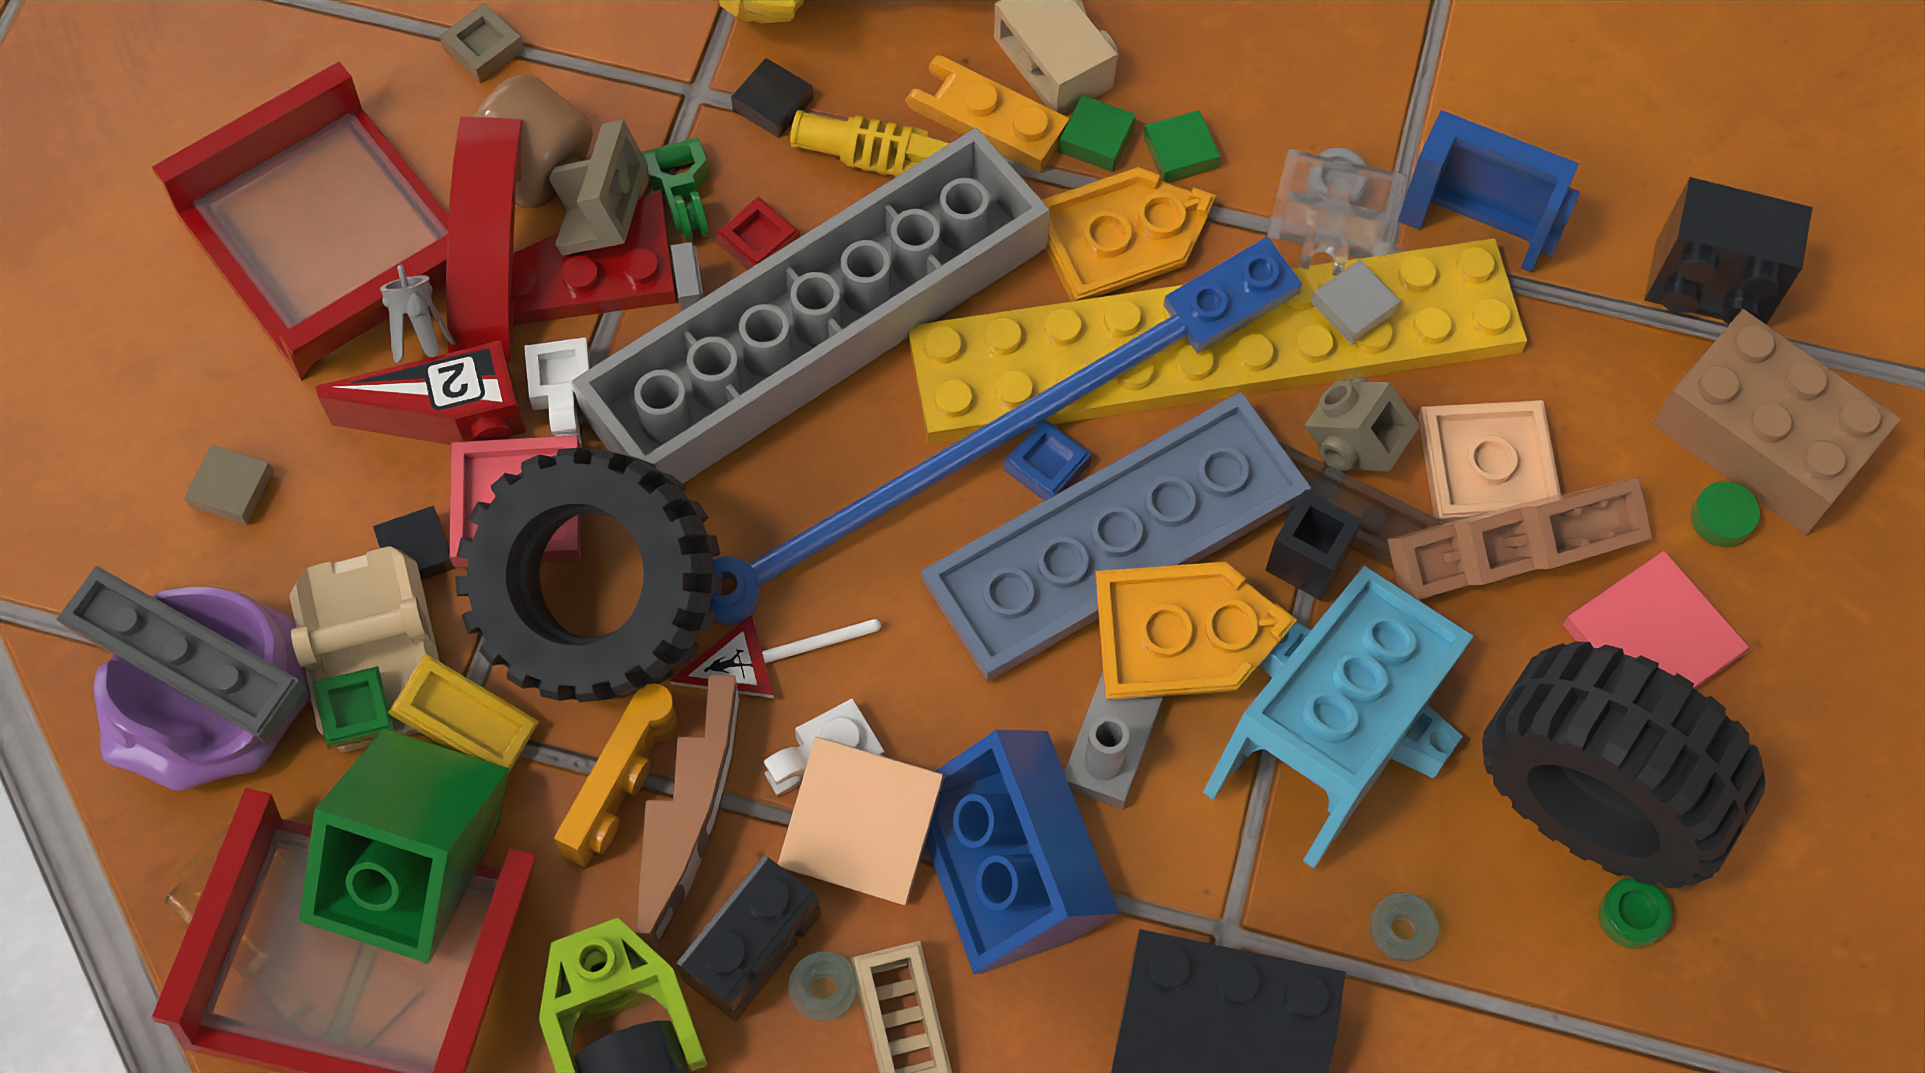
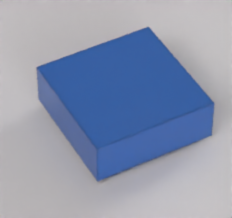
(1047, 461)

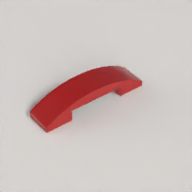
(482, 232)

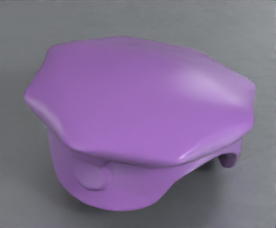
(172, 737)

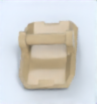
(362, 618)

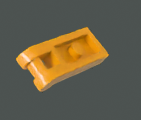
(618, 771)

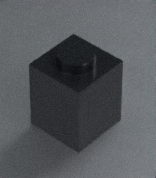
(1313, 544)

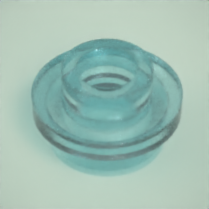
(1413, 910)
(819, 966)

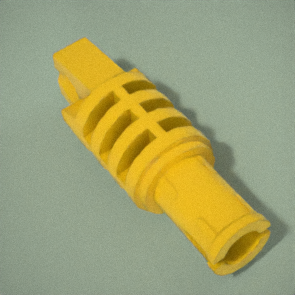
(864, 142)

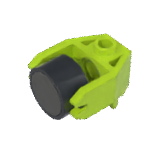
(630, 978)

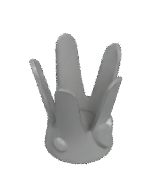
(413, 297)

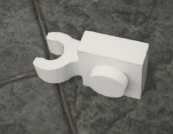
(550, 378)
(841, 724)

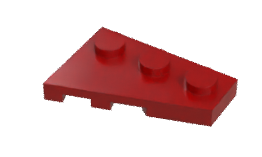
(598, 279)

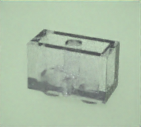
(1335, 208)

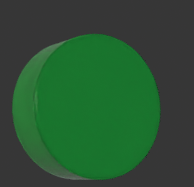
(1725, 514)
(1634, 913)

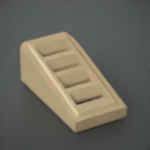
(887, 959)

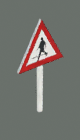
(742, 656)

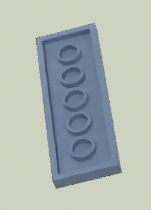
(1149, 509)

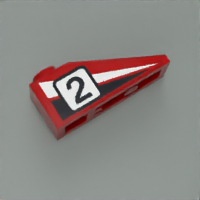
(433, 399)

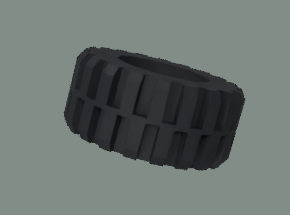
(507, 563)
(1624, 764)

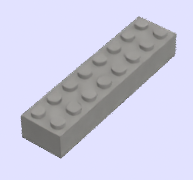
(815, 310)

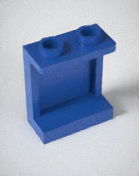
(1493, 183)

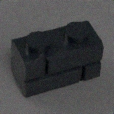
(749, 937)

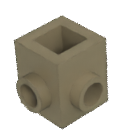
(1361, 425)

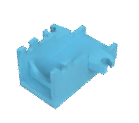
(1353, 698)

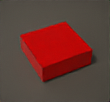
(756, 233)

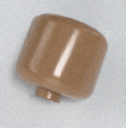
(551, 133)

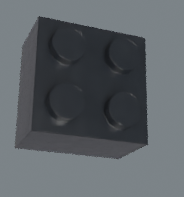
(1727, 252)

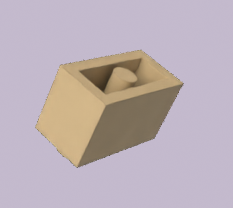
(1056, 49)

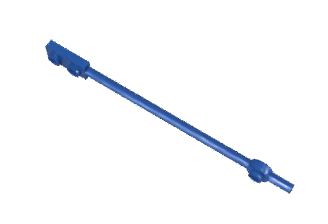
(1199, 310)

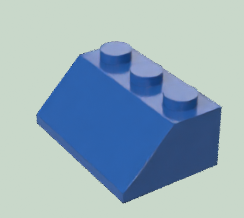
(1015, 851)

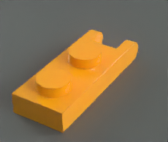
(1006, 118)

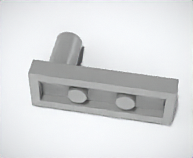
(1111, 746)

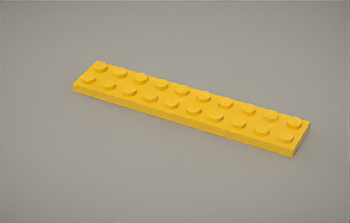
(984, 365)

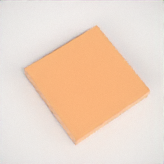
(1486, 457)
(861, 820)

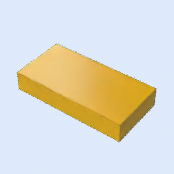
(462, 714)

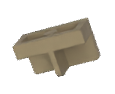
(600, 191)

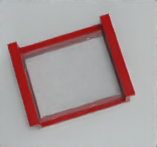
(308, 215)
(312, 1001)

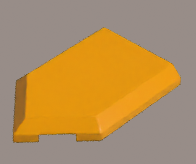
(1122, 231)
(1183, 629)

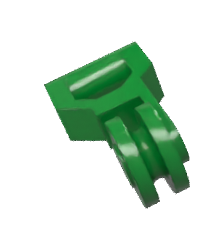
(680, 186)

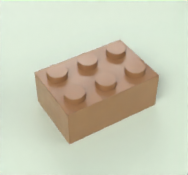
(1775, 421)

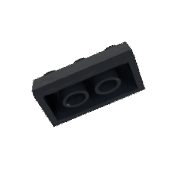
(1224, 1011)

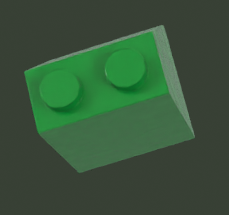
(400, 843)

